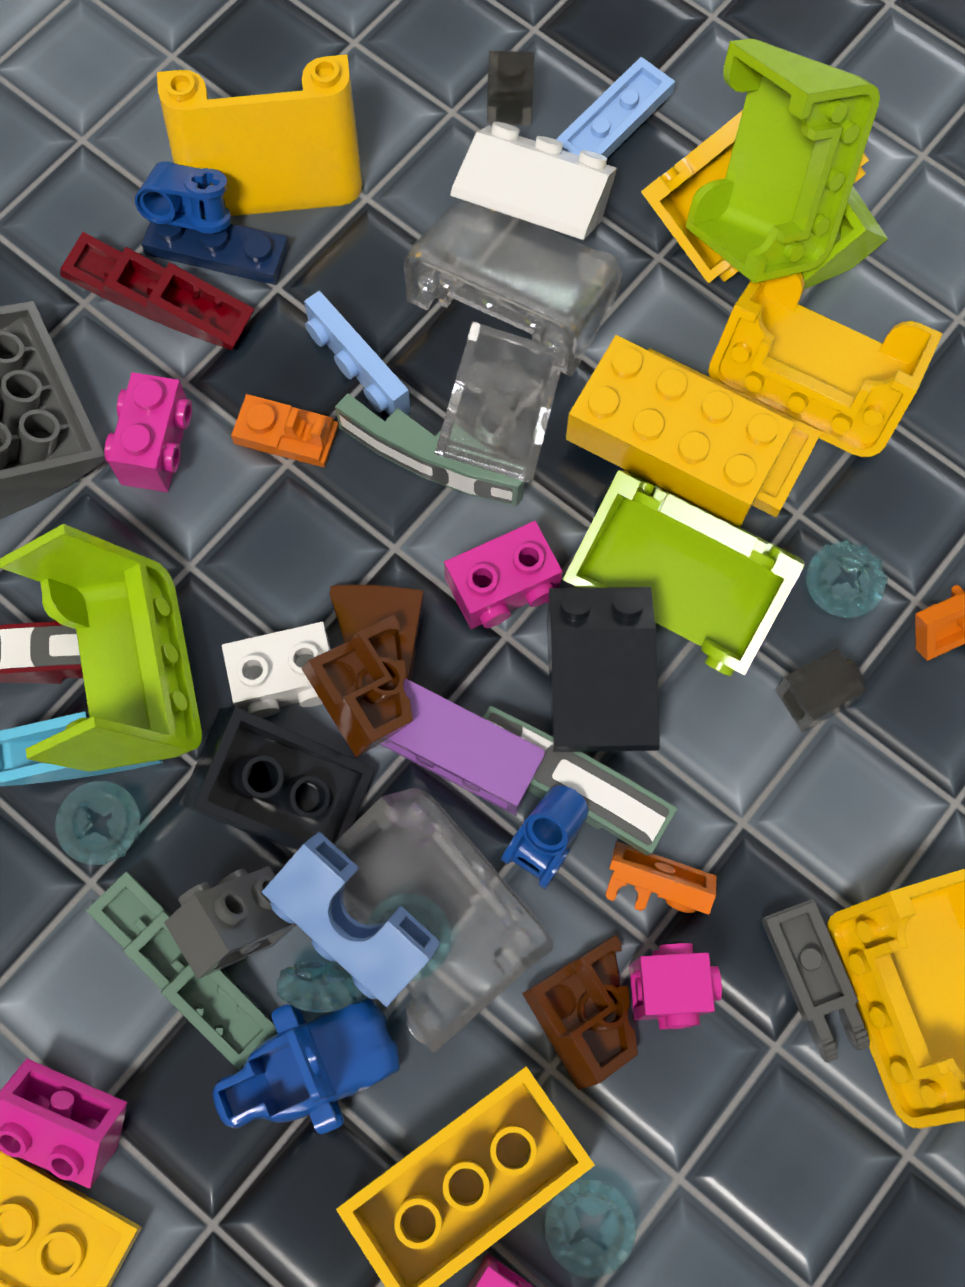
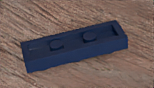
(233, 251)

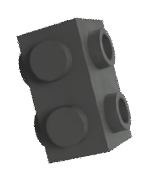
(226, 921)

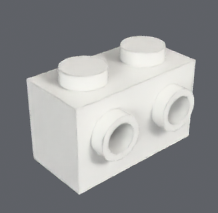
(268, 672)

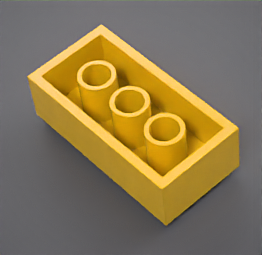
(677, 430)
(465, 1186)

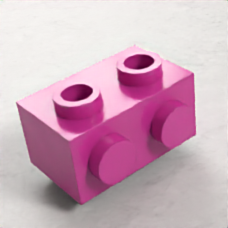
(148, 432)
(503, 576)
(674, 986)
(59, 1123)

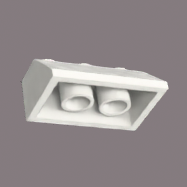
(535, 180)

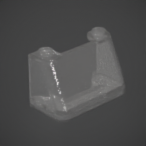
(515, 275)
(495, 940)

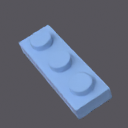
(618, 110)
(355, 356)

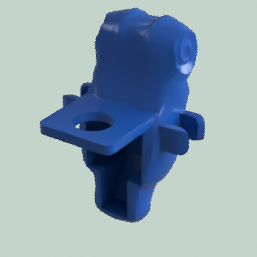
(309, 1067)

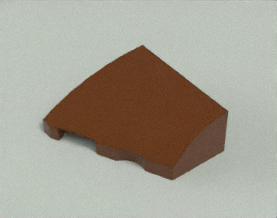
(368, 604)
(363, 686)
(587, 1014)

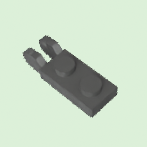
(815, 975)

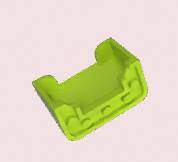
(788, 162)
(703, 572)

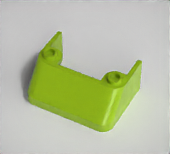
(128, 650)

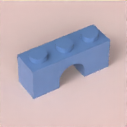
(377, 956)

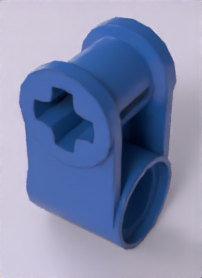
(182, 196)
(547, 833)

